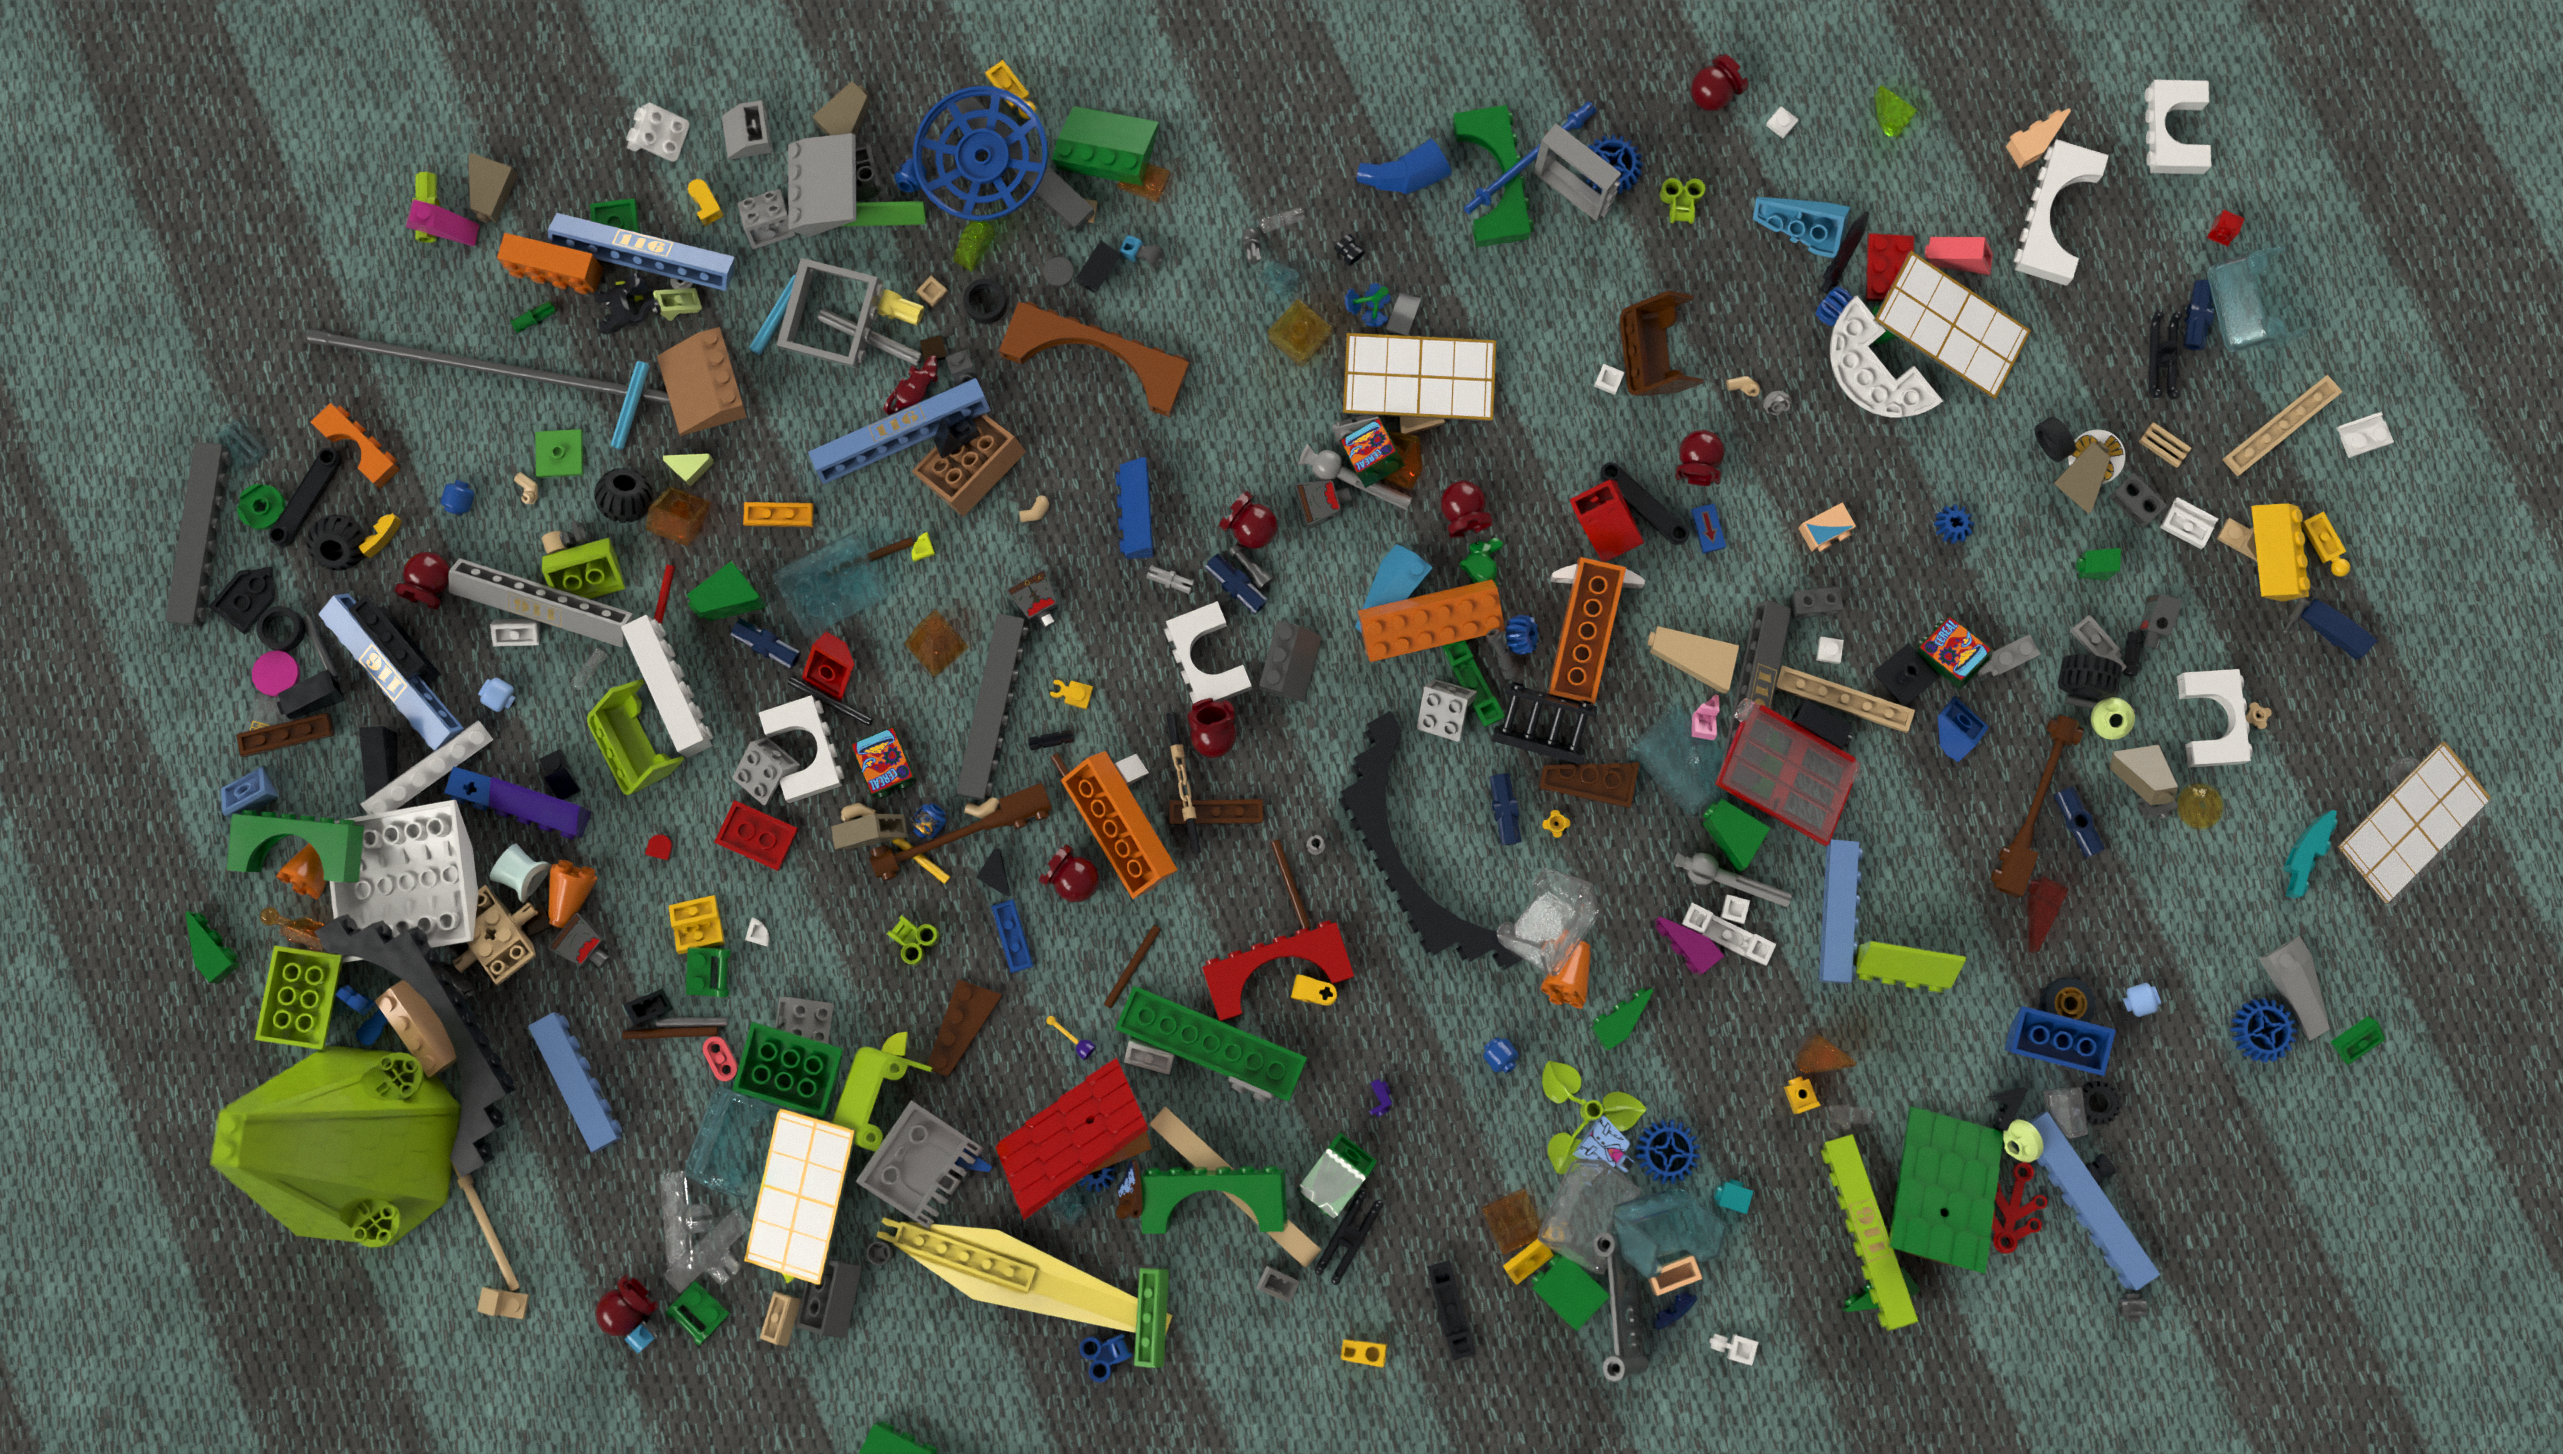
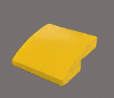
(696, 924)

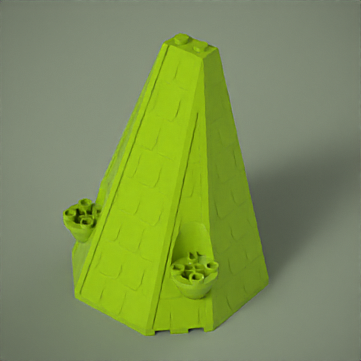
(343, 1145)

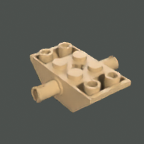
(498, 938)

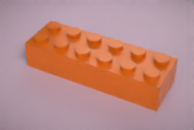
(1430, 620)
(1586, 630)
(1119, 824)

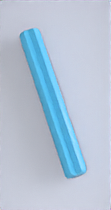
(772, 320)
(630, 405)

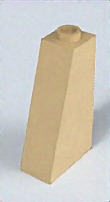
(1698, 656)

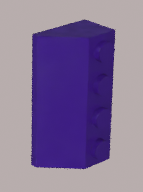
(538, 808)

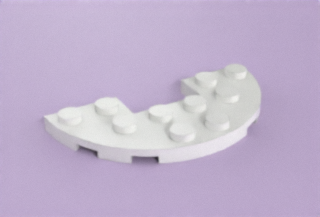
(1863, 374)

